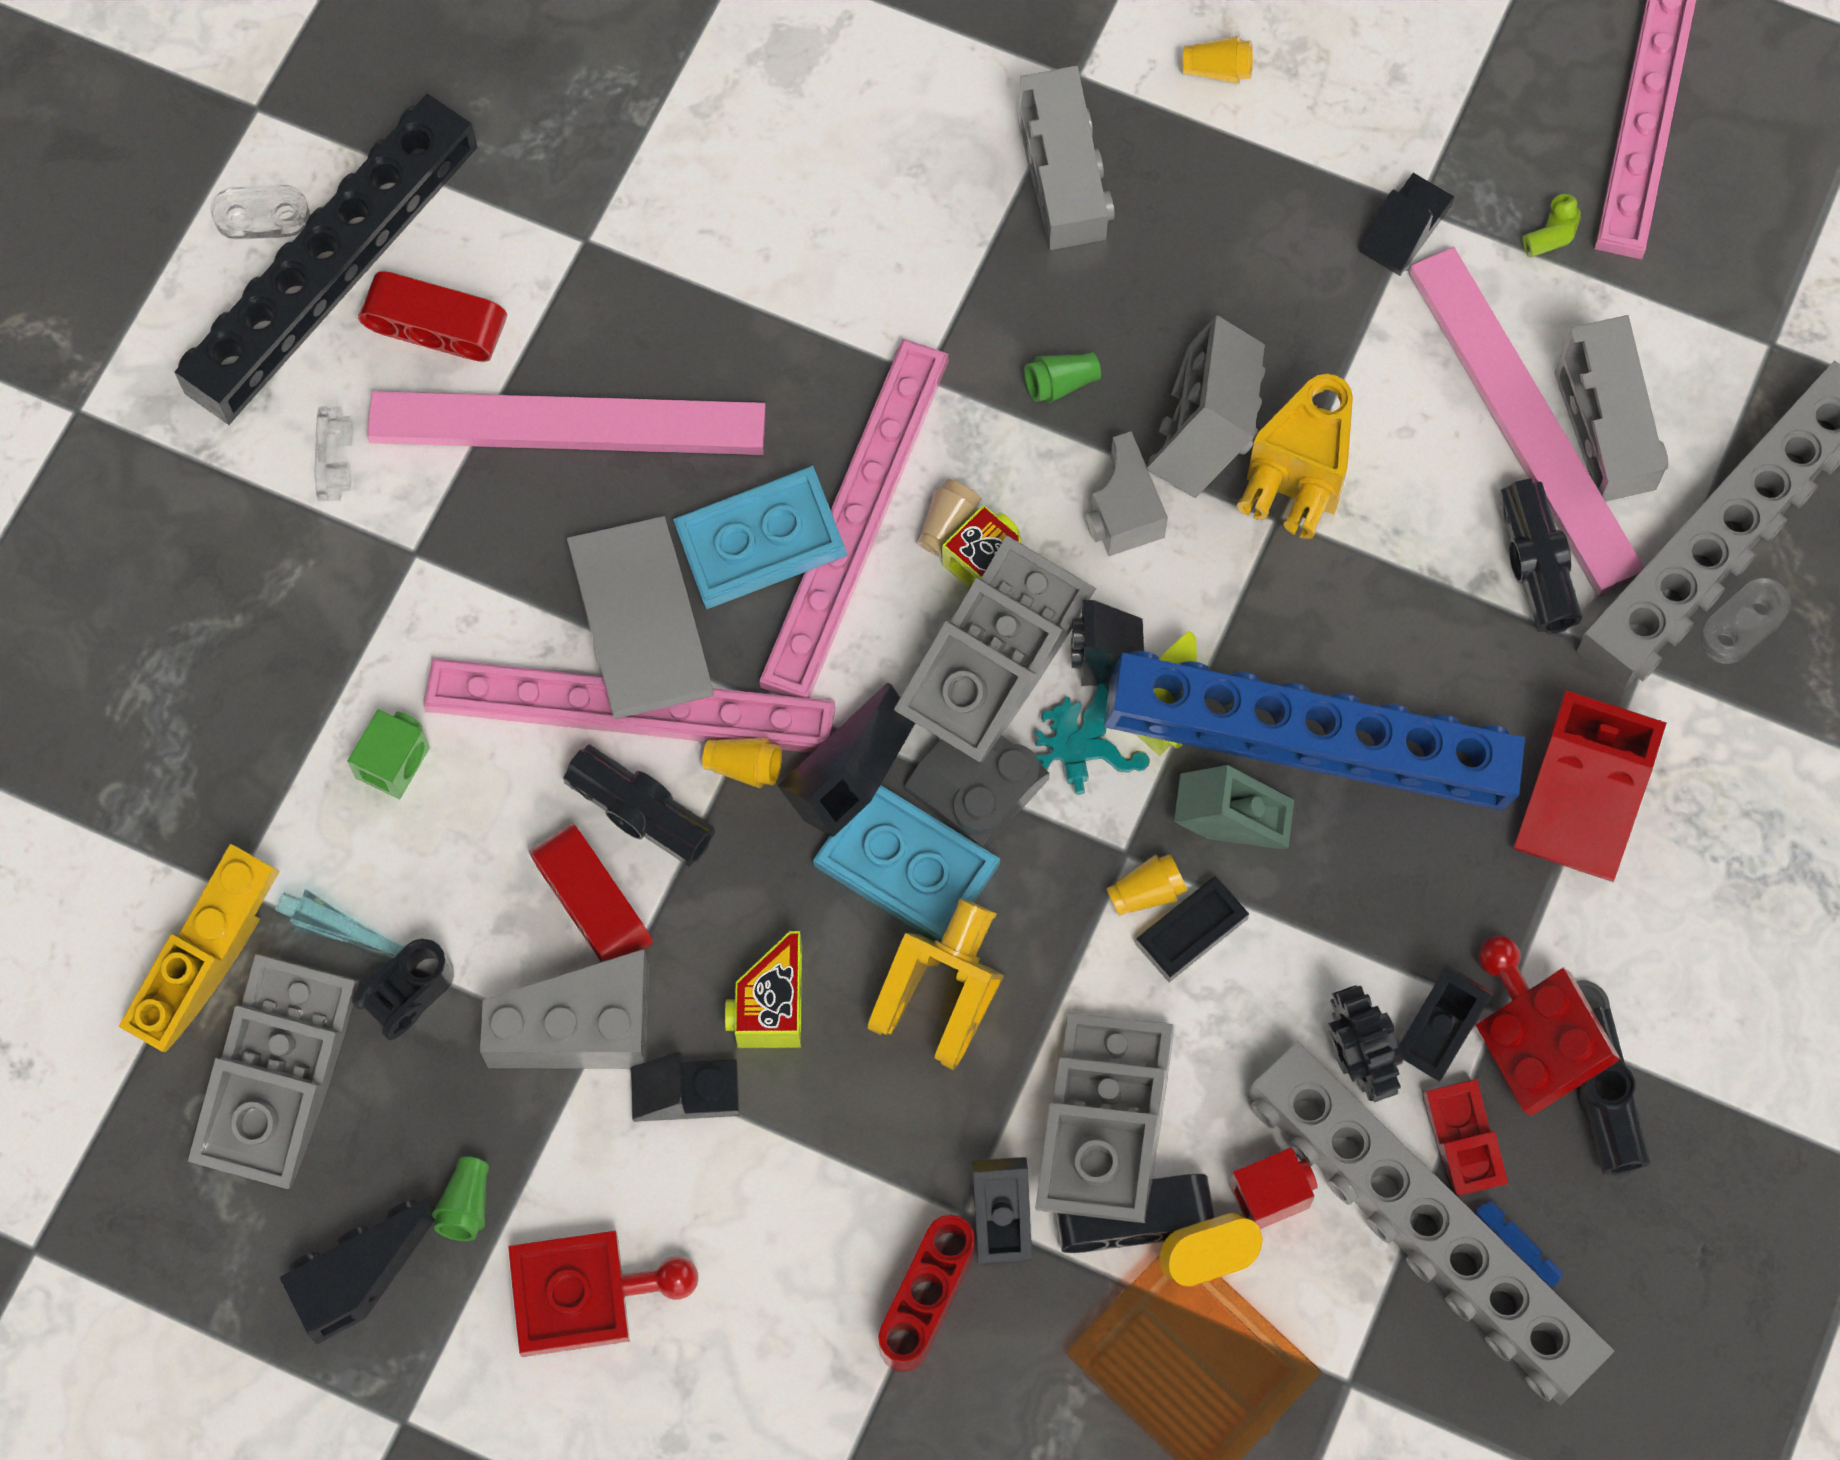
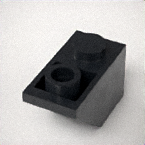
(1101, 639)

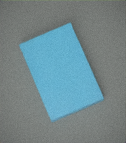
(760, 537)
(907, 863)

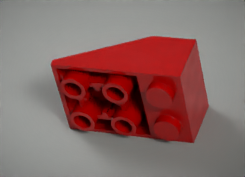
(1589, 785)

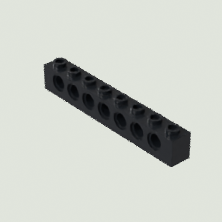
(326, 281)

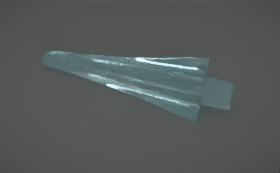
(319, 918)

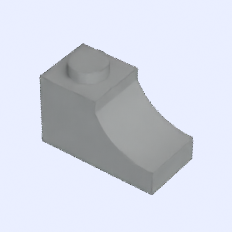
(1128, 507)

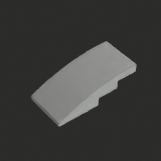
(639, 617)
(994, 649)
(273, 1071)
(1105, 1118)

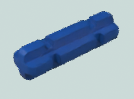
(1519, 1243)

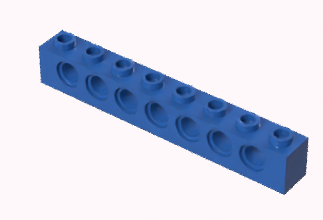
(1389, 763)

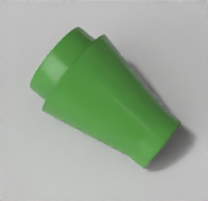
(1059, 375)
(463, 1202)

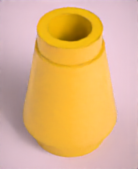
(1220, 59)
(745, 760)
(1148, 886)

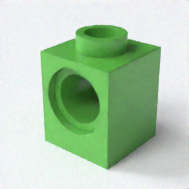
(389, 752)

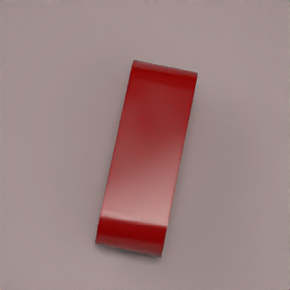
(432, 316)
(590, 895)
(933, 1267)

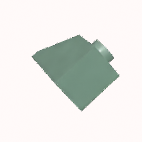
(1233, 808)

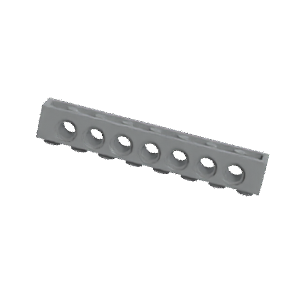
(1611, 642)
(1538, 1308)

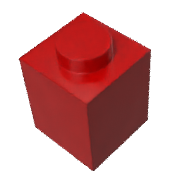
(1274, 1188)

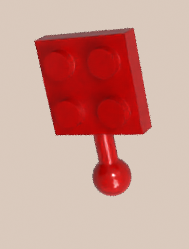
(1546, 1035)
(574, 1291)

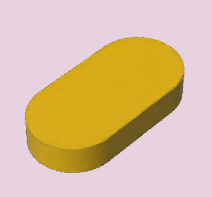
(1210, 1249)

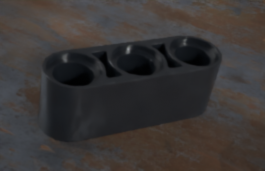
(1172, 1205)

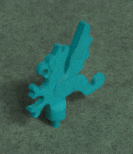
(1077, 746)

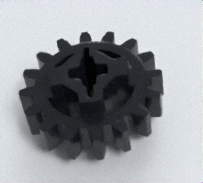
(1365, 1043)

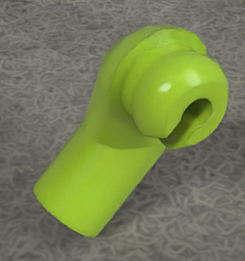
(1559, 227)

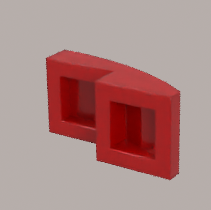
(1464, 1138)

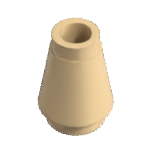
(947, 513)

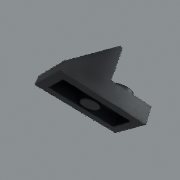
(1405, 223)
(1444, 1023)
(684, 1090)
(1002, 1210)

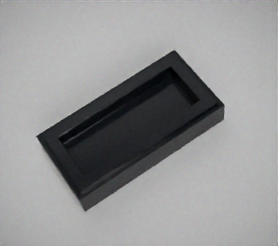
(1192, 929)

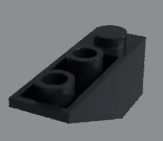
(849, 765)
(348, 1281)

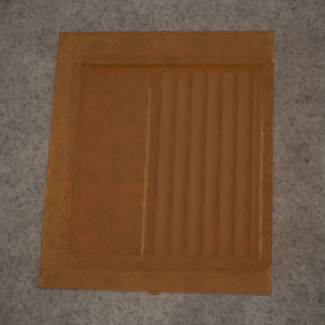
(1193, 1366)

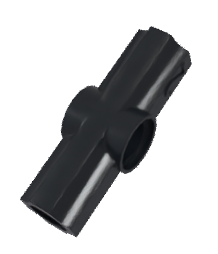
(1540, 556)
(639, 805)
(1614, 1123)

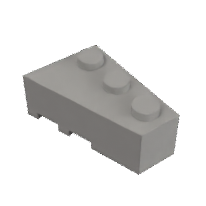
(1063, 158)
(1215, 407)
(1611, 408)
(572, 1020)

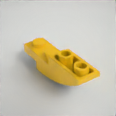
(203, 951)

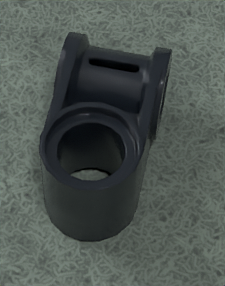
(403, 990)

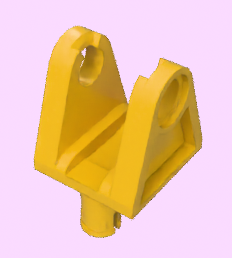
(1302, 456)
(958, 950)

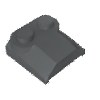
(975, 795)

